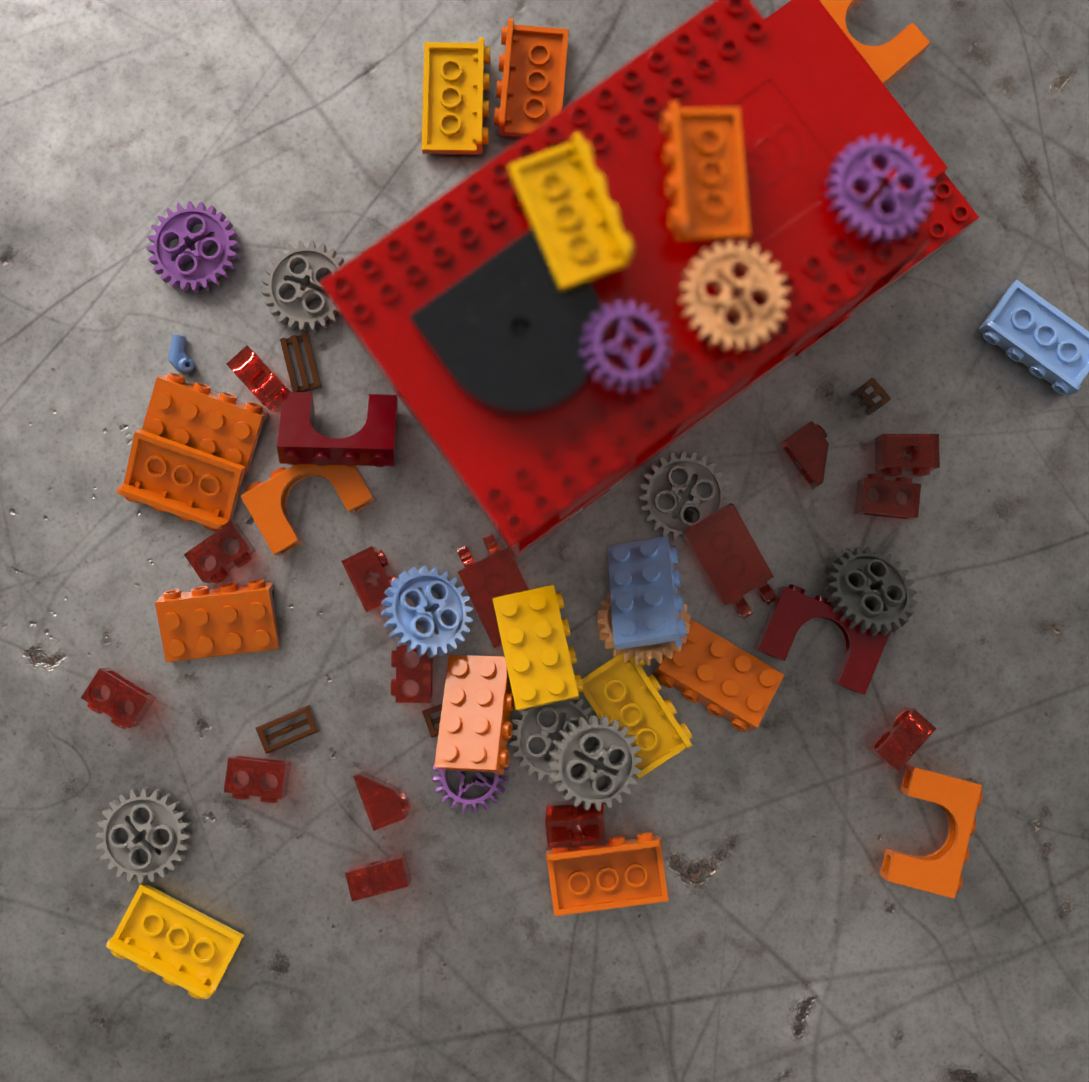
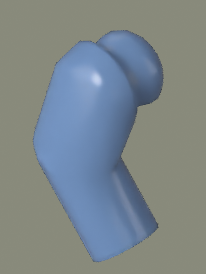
(178, 357)

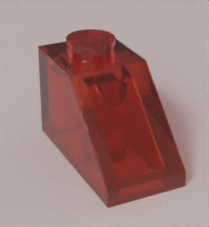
(808, 452)
(381, 800)

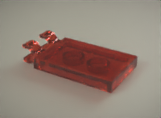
(730, 558)
(489, 579)

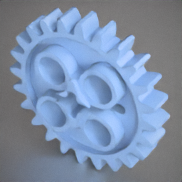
(404, 617)

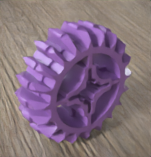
(653, 340)
(459, 795)

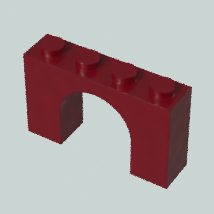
(368, 447)
(795, 609)

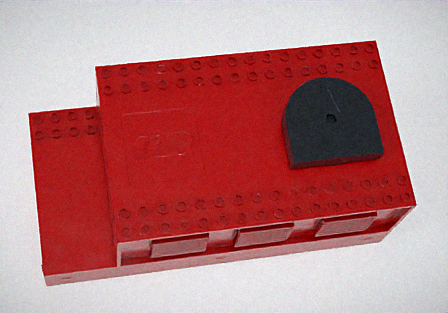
(491, 349)

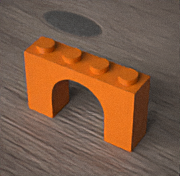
(886, 59)
(268, 499)
(942, 869)

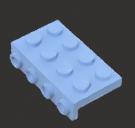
(1039, 338)
(645, 593)

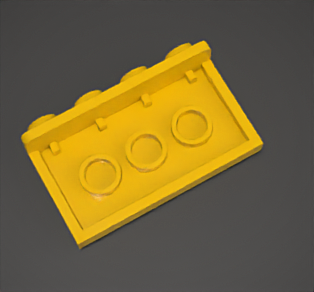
(455, 97)
(571, 213)
(537, 647)
(632, 698)
(175, 942)

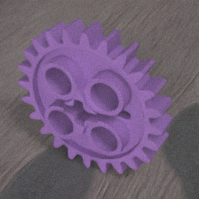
(904, 207)
(180, 226)

